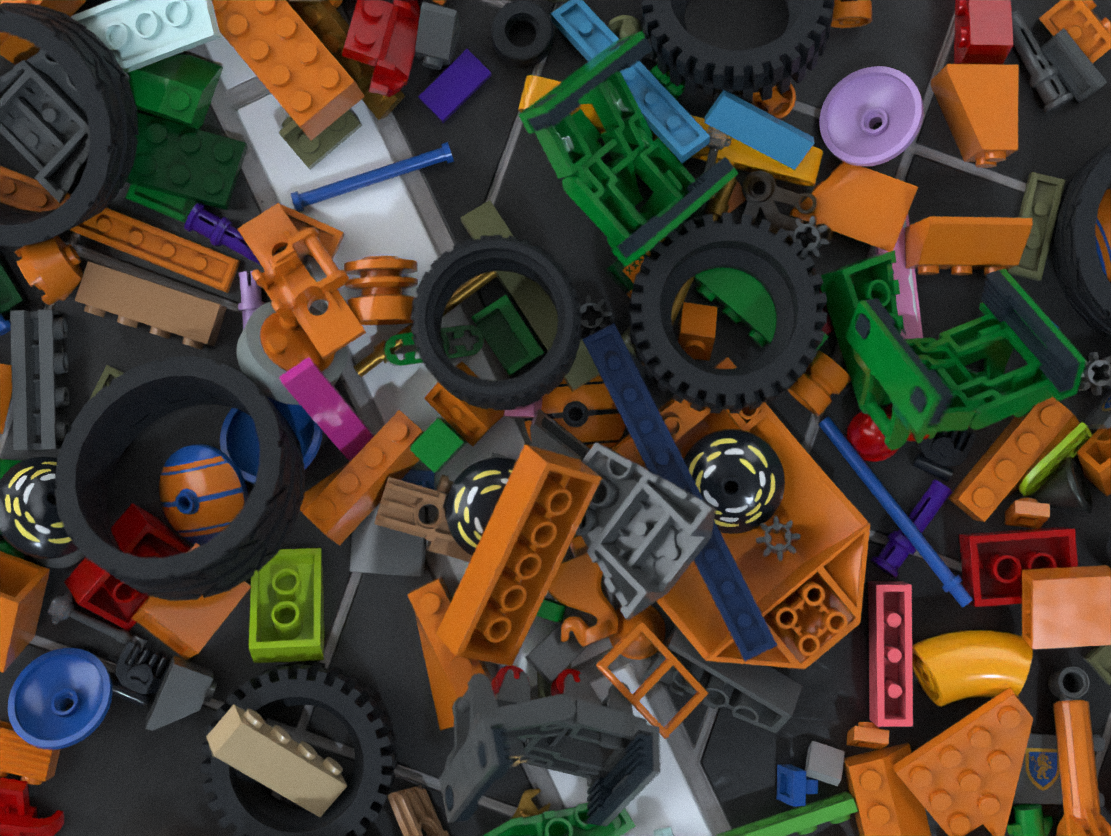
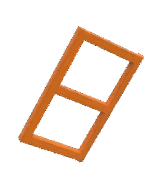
(670, 661)

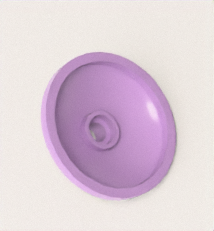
(860, 103)

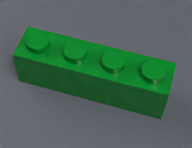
(743, 301)

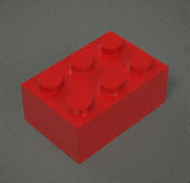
(995, 561)

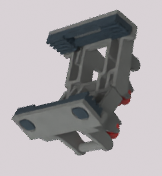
(502, 728)

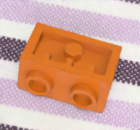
(1081, 24)

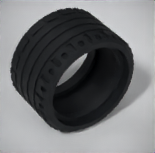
(481, 257)

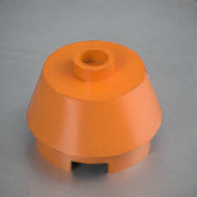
(51, 268)

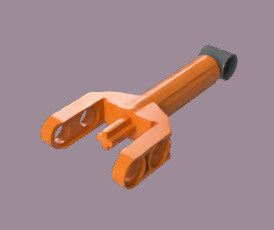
(1076, 757)

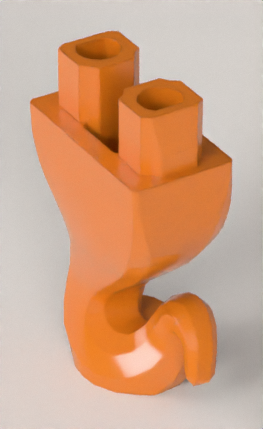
(579, 587)

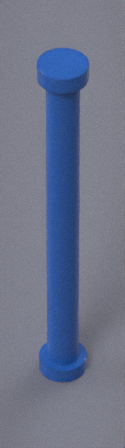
(372, 177)

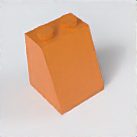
(980, 109)
(20, 605)
(188, 623)

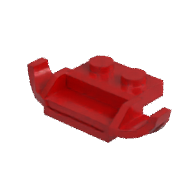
(384, 38)
(20, 818)

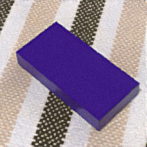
(455, 85)

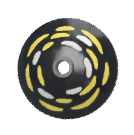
(747, 461)
(475, 498)
(25, 513)

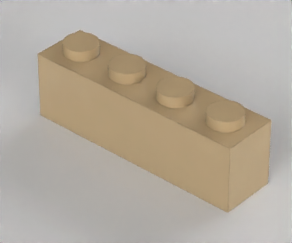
(277, 760)

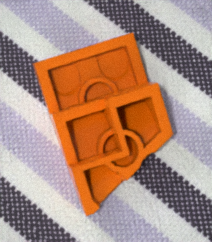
(861, 205)

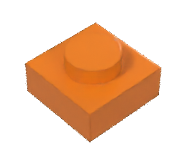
(1027, 513)
(867, 736)

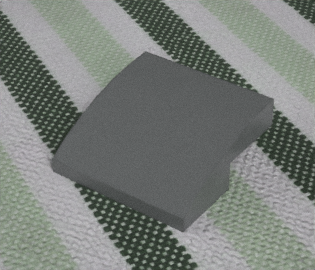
(387, 550)

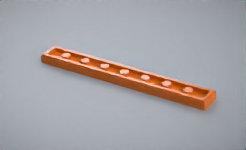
(127, 234)

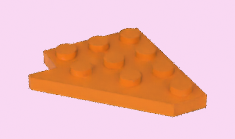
(972, 767)

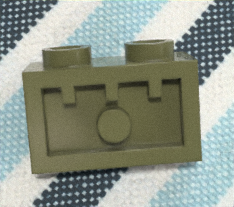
(314, 151)

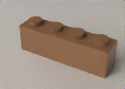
(150, 304)

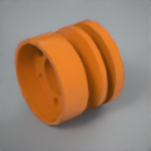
(381, 289)

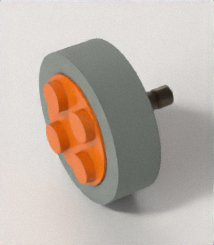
(276, 345)

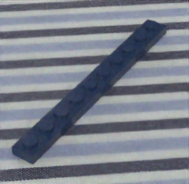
(664, 459)

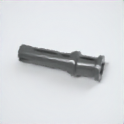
(1042, 75)

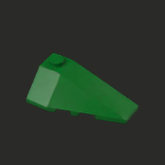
(176, 89)
(564, 823)

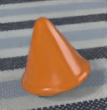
(640, 647)

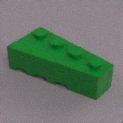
(853, 283)

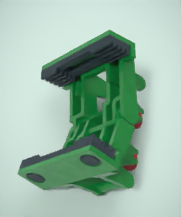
(611, 189)
(929, 376)

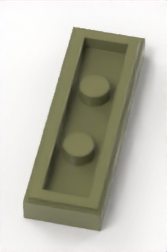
(1041, 203)

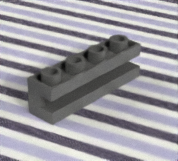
(38, 379)

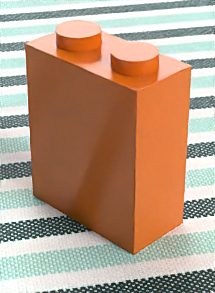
(1066, 607)

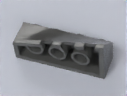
(752, 691)

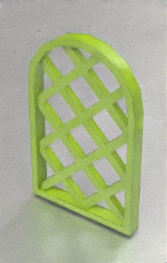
(1049, 464)

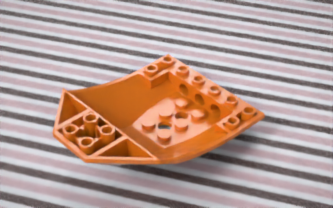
(807, 596)

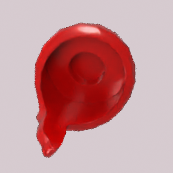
(867, 437)

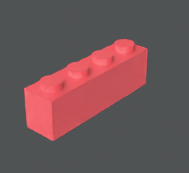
(890, 653)

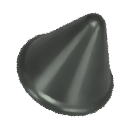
(1066, 489)

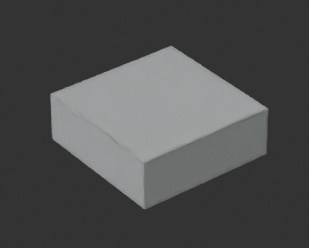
(824, 763)

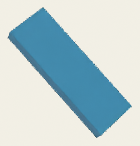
(759, 129)

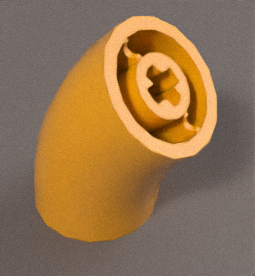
(971, 664)

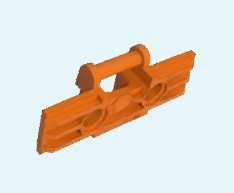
(291, 284)

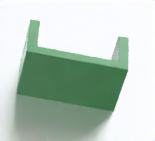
(507, 335)
(438, 445)

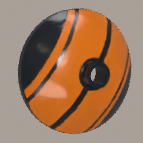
(599, 414)

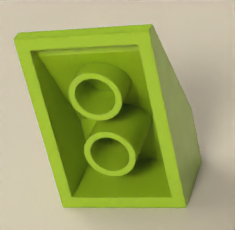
(288, 608)

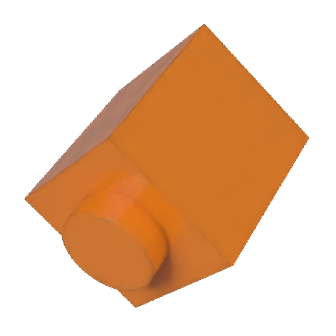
(697, 330)

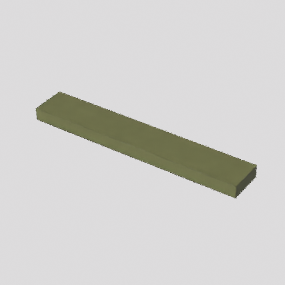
(529, 296)

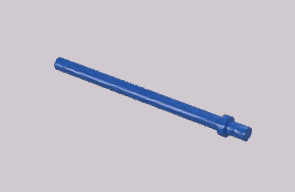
(950, 581)

